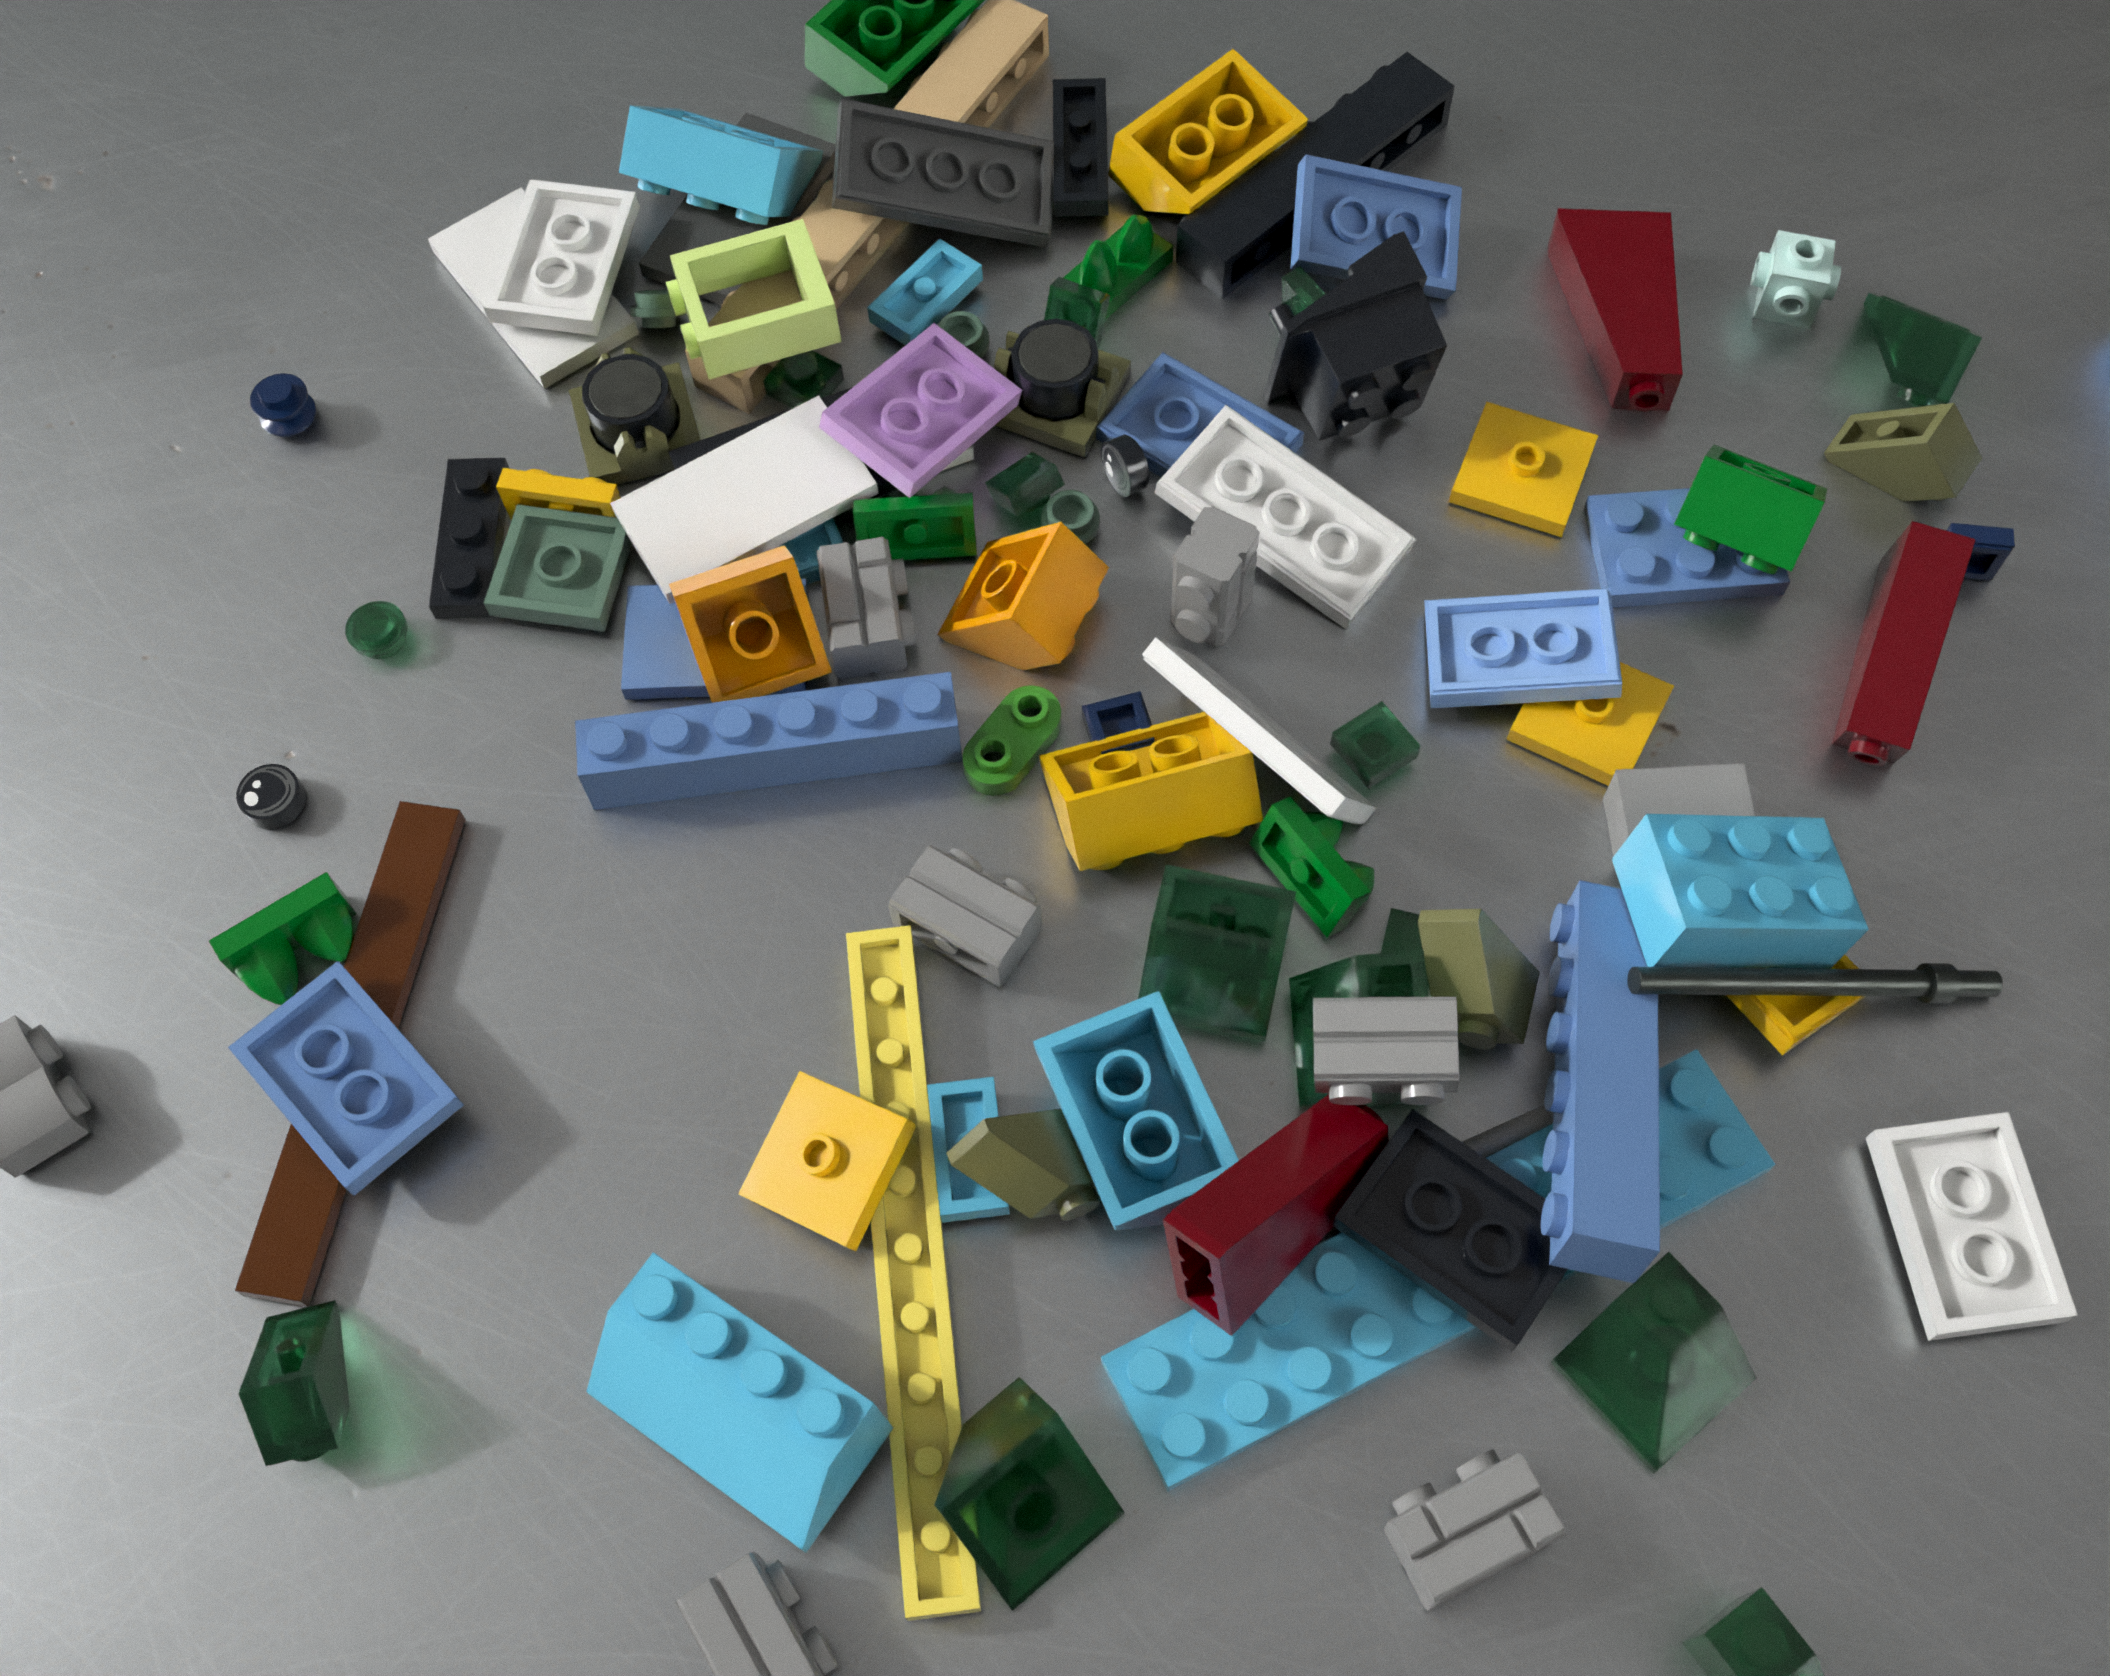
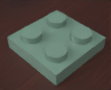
(559, 568)

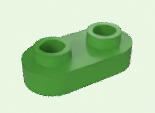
(1016, 737)

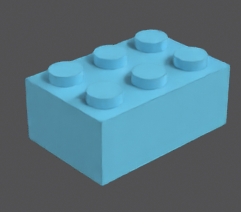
(1738, 892)

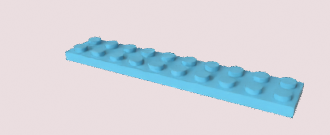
(1356, 1319)

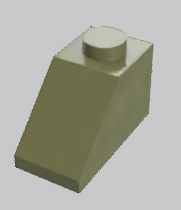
(1908, 451)
(1483, 970)
(1028, 1164)

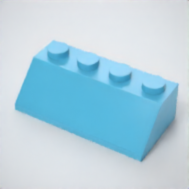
(734, 1401)

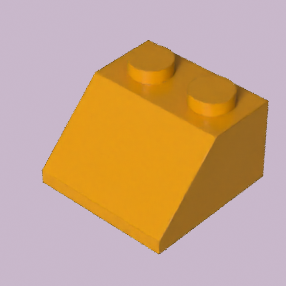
(1026, 598)
(751, 626)

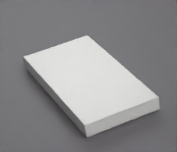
(472, 255)
(743, 497)
(1310, 527)
(1259, 733)

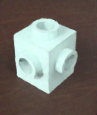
(1794, 279)

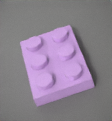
(920, 409)

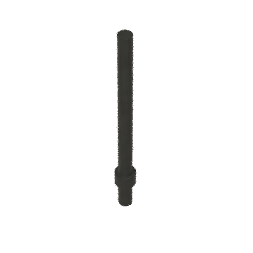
(1927, 982)

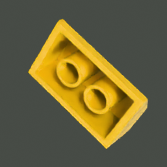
(1202, 137)
(1152, 797)

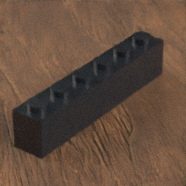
(1255, 214)

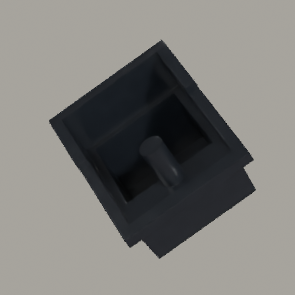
(1361, 346)

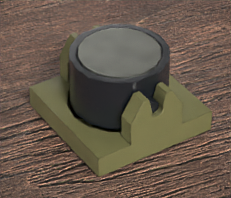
(1059, 377)
(632, 410)

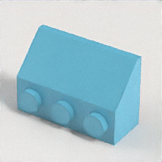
(716, 162)
(1136, 1110)

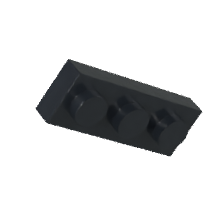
(1080, 147)
(468, 538)

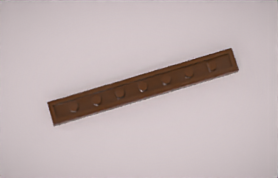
(383, 960)

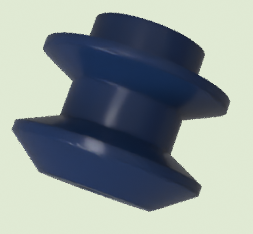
(283, 404)

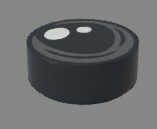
(1125, 465)
(271, 796)

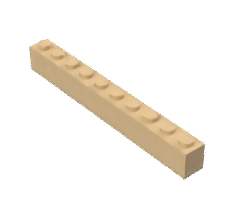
(966, 85)

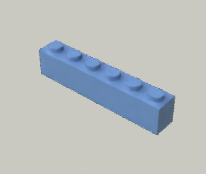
(768, 741)
(1601, 1093)

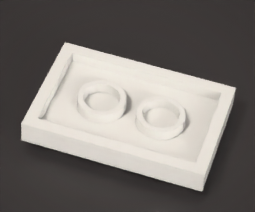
(562, 257)
(1970, 1226)

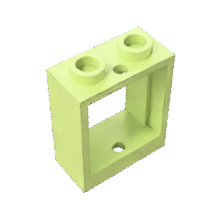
(766, 334)

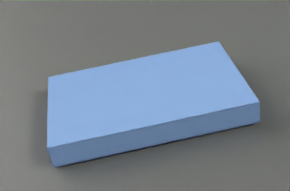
(1522, 648)

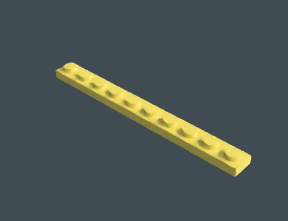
(911, 1279)

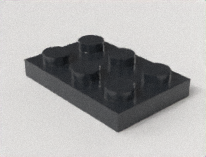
(1455, 1229)

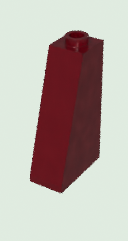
(1623, 299)
(1901, 642)
(1269, 1210)

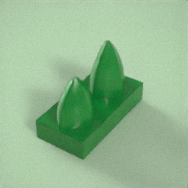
(1123, 261)
(920, 525)
(1303, 858)
(264, 944)

